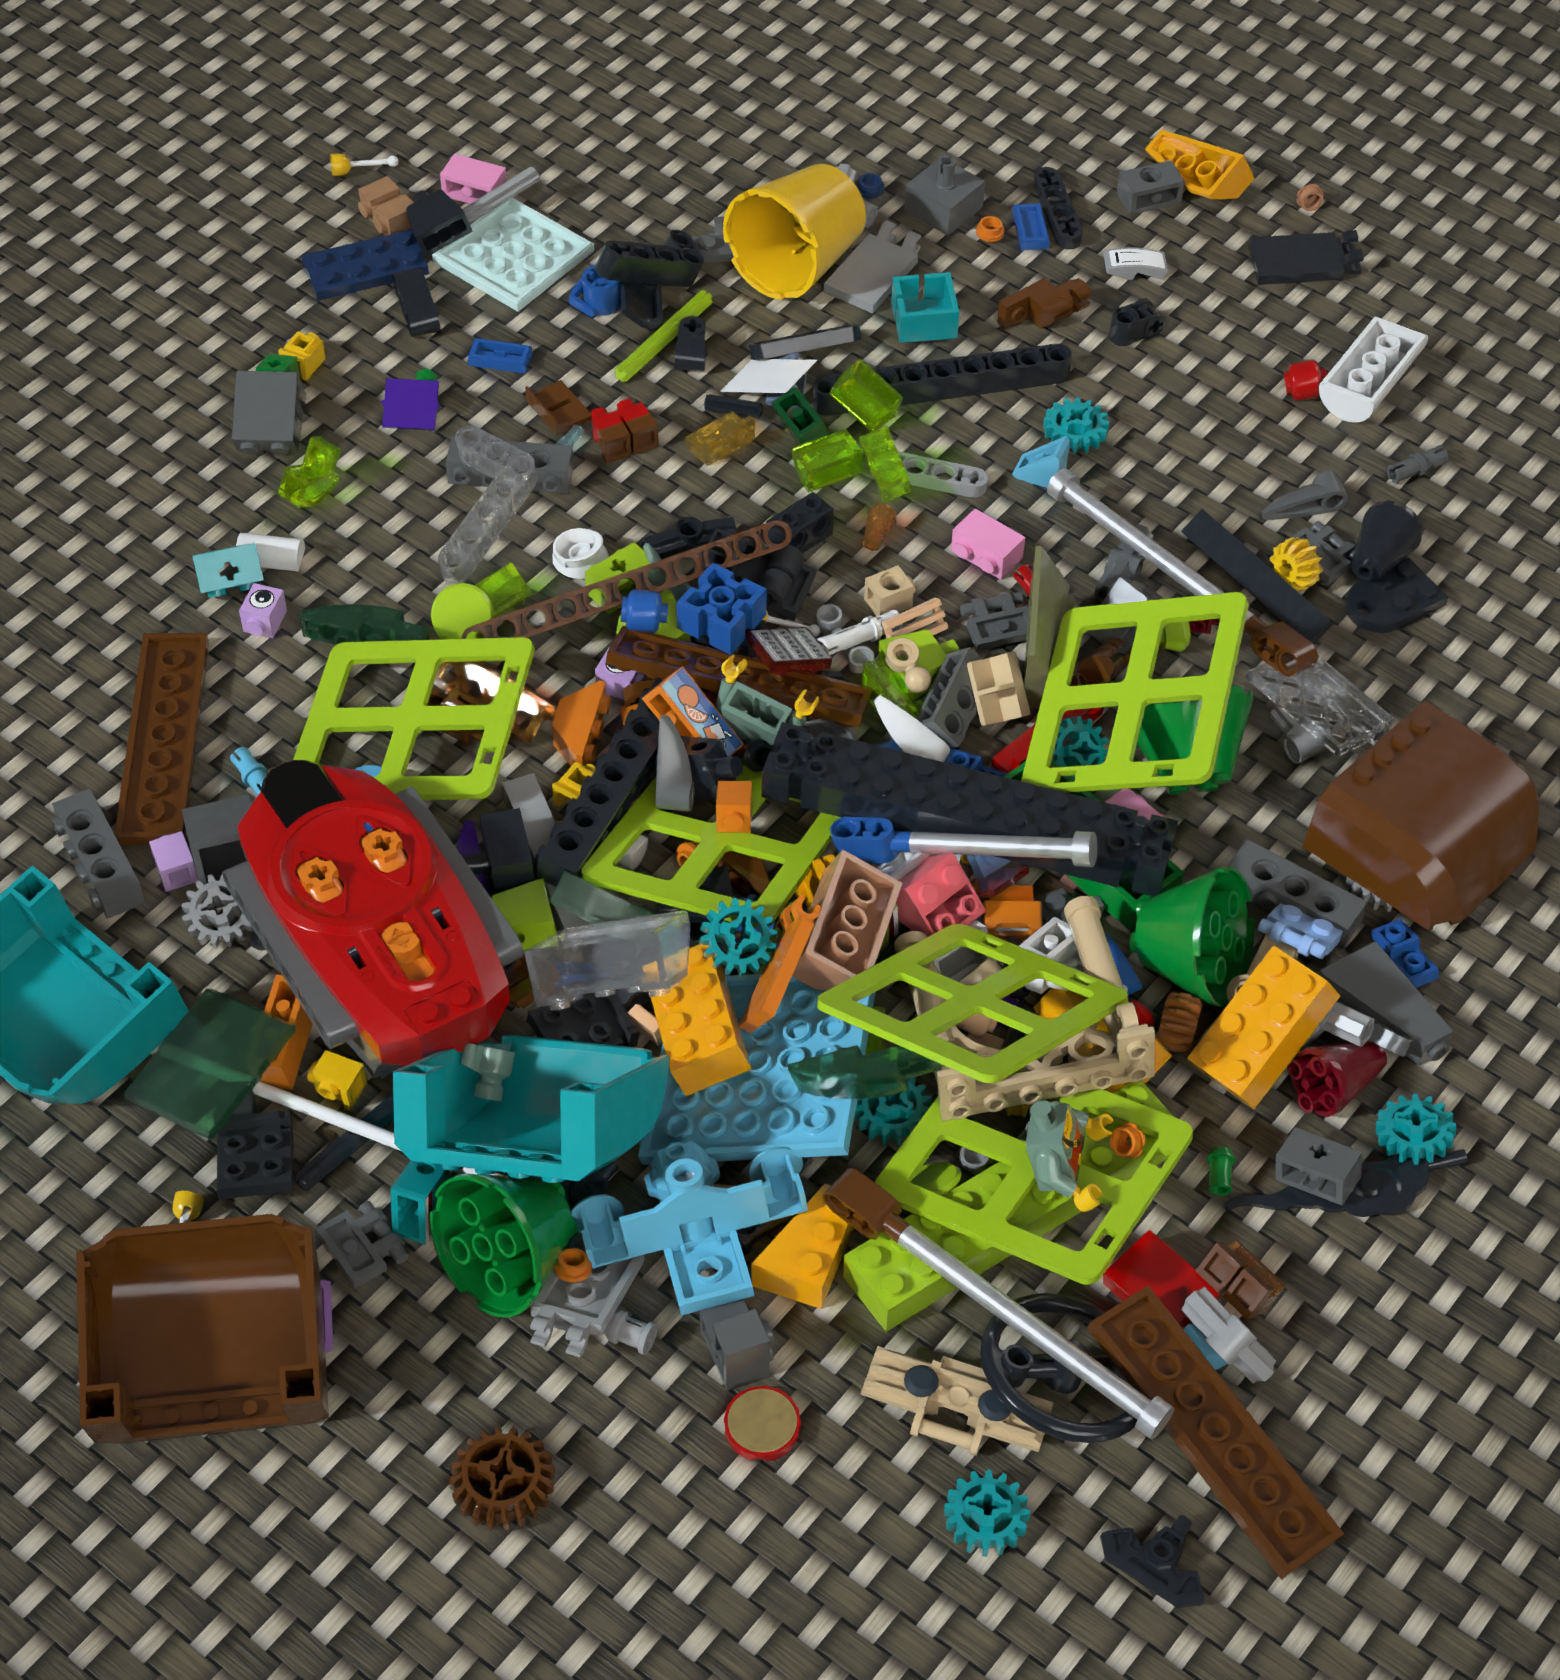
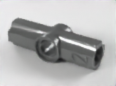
(1121, 563)

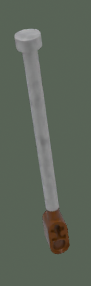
(1274, 643)
(877, 1212)

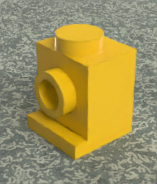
(338, 1078)

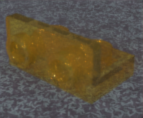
(721, 437)

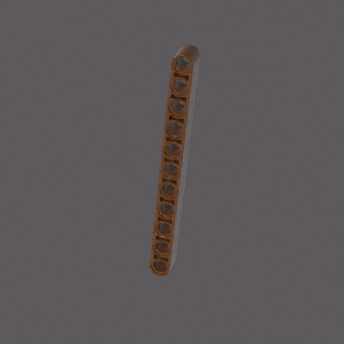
(639, 578)

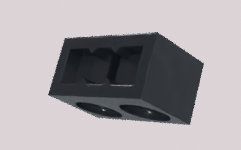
(809, 522)

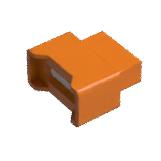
(1013, 913)

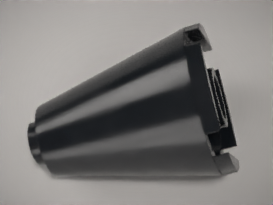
(1385, 539)

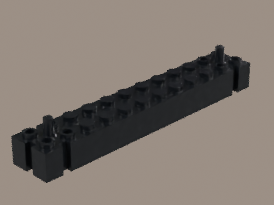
(939, 797)

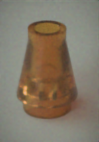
(878, 525)

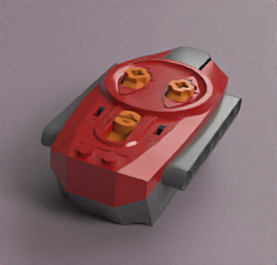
(371, 915)

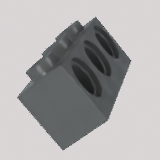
(951, 699)

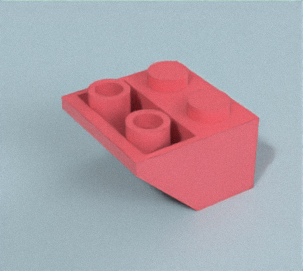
(937, 896)

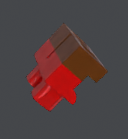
(624, 430)

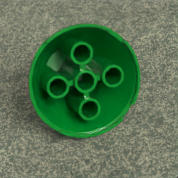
(1170, 730)
(1198, 934)
(500, 1237)

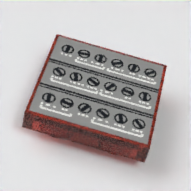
(789, 650)

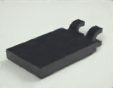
(1305, 257)

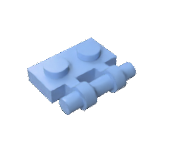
(1301, 931)

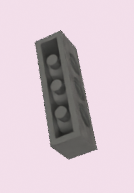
(552, 463)
(98, 854)
(1279, 881)

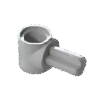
(1297, 742)

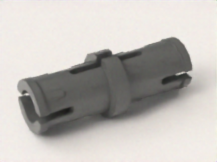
(1417, 464)

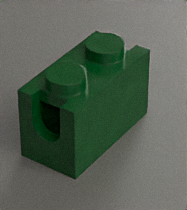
(805, 423)

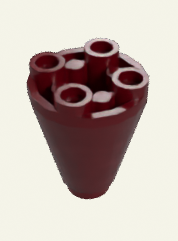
(1334, 1075)

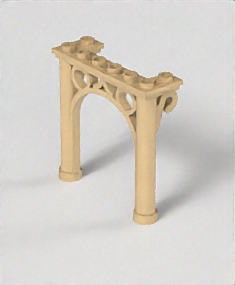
(1127, 1053)

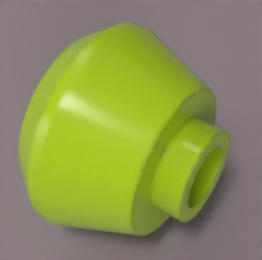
(1176, 636)

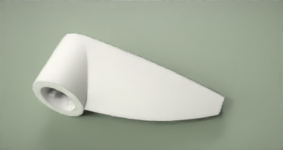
(910, 733)

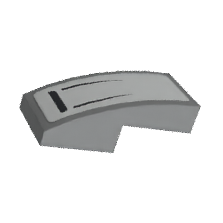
(1130, 260)

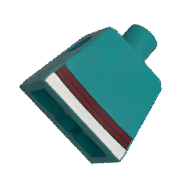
(416, 1186)

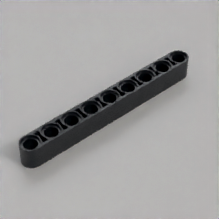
(961, 376)

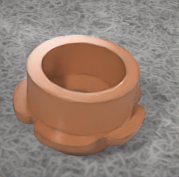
(1310, 197)

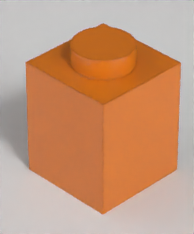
(734, 806)

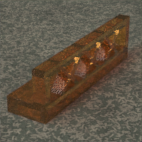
(488, 680)

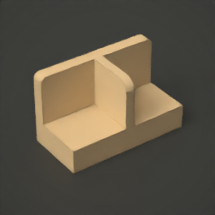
(998, 689)

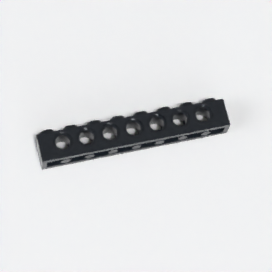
(603, 796)

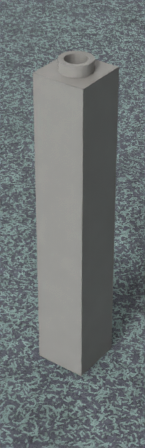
(538, 823)

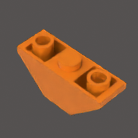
(580, 722)

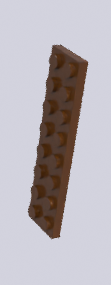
(662, 655)
(162, 737)
(1216, 1433)

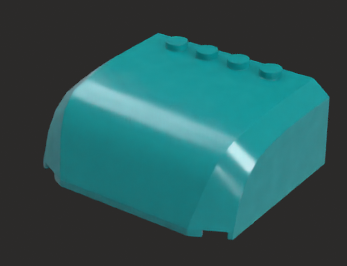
(70, 1003)
(559, 1112)

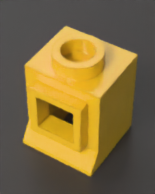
(309, 352)
(571, 783)

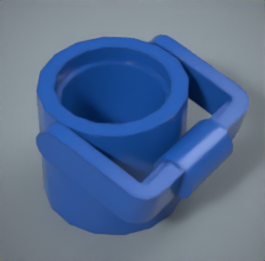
(599, 294)

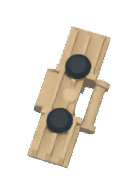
(953, 1385)

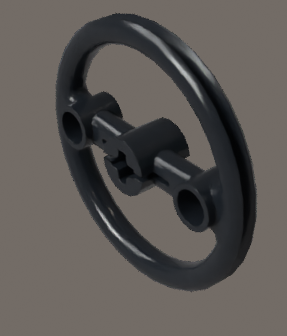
(1010, 1367)

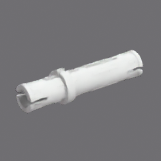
(868, 629)

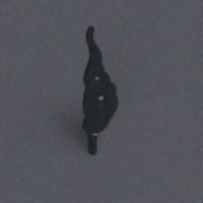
(1383, 1188)

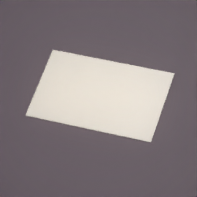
(768, 376)

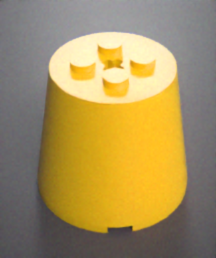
(793, 229)

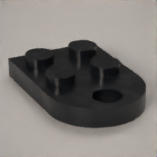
(1394, 598)

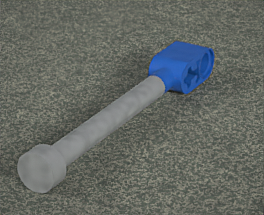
(878, 843)

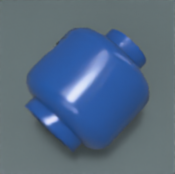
(644, 611)

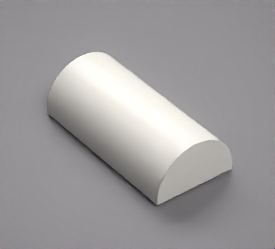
(1370, 369)

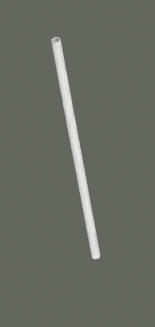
(331, 1116)

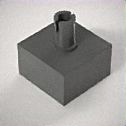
(944, 195)

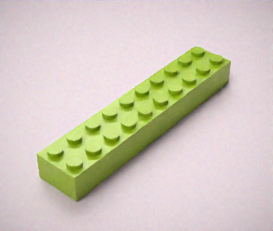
(900, 1285)

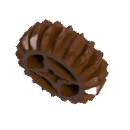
(475, 1468)

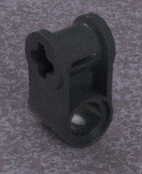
(1135, 323)
(691, 346)

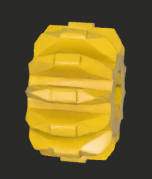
(1297, 563)

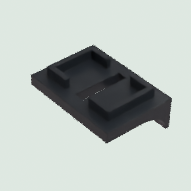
(642, 303)

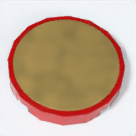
(762, 1423)

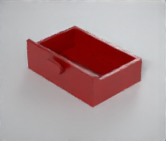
(1158, 1266)

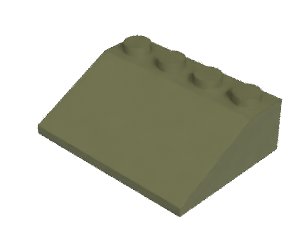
(1047, 606)

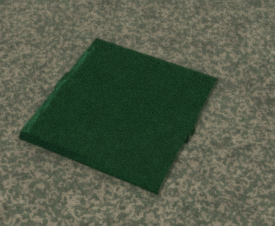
(210, 1063)

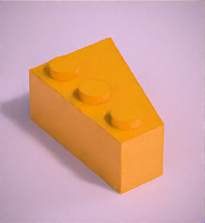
(804, 1255)

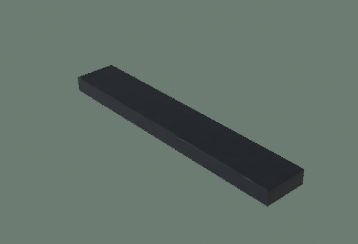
(1256, 577)

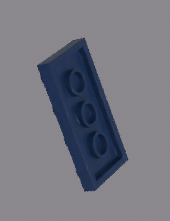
(362, 264)

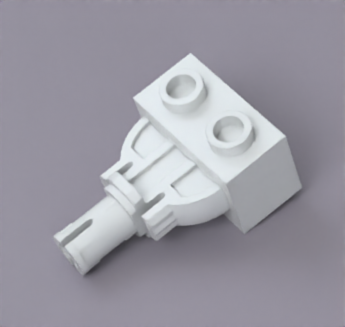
(1056, 943)

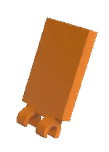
(781, 965)

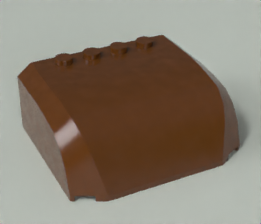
(1428, 818)
(200, 1330)

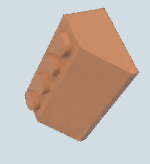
(851, 924)

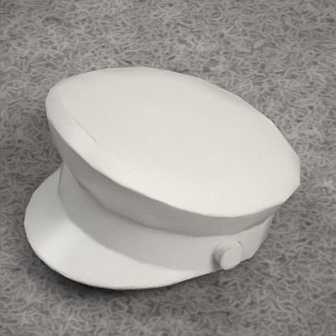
(577, 551)

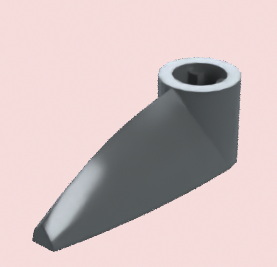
(1320, 497)
(674, 777)

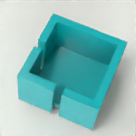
(925, 319)

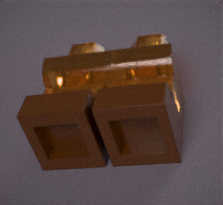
(1241, 1277)

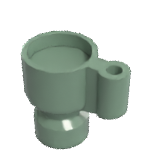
(492, 1065)

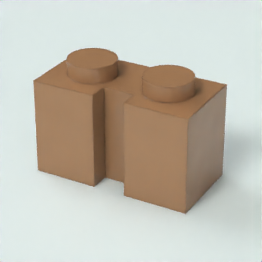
(385, 206)

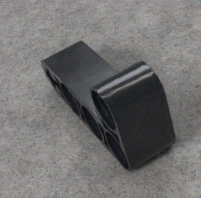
(667, 264)

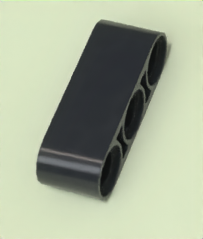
(416, 302)

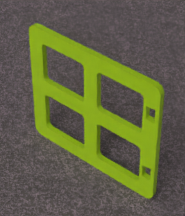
(1137, 692)
(414, 714)
(683, 888)
(967, 1000)
(991, 1225)

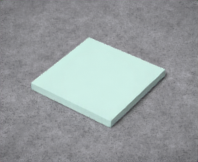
(514, 253)

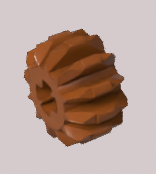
(1179, 1022)

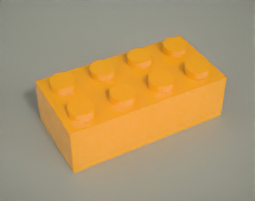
(1264, 1026)
(701, 1027)

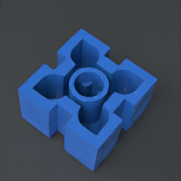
(721, 608)

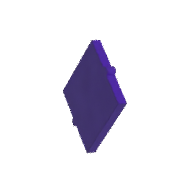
(410, 404)

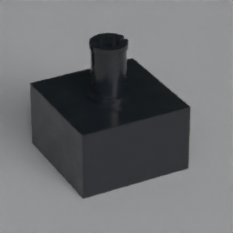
(504, 852)

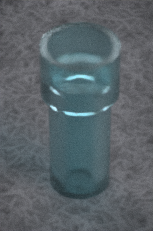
(572, 436)

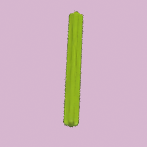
(661, 337)

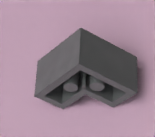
(1124, 591)
(737, 1343)

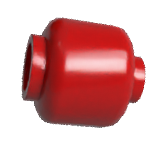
(1303, 380)

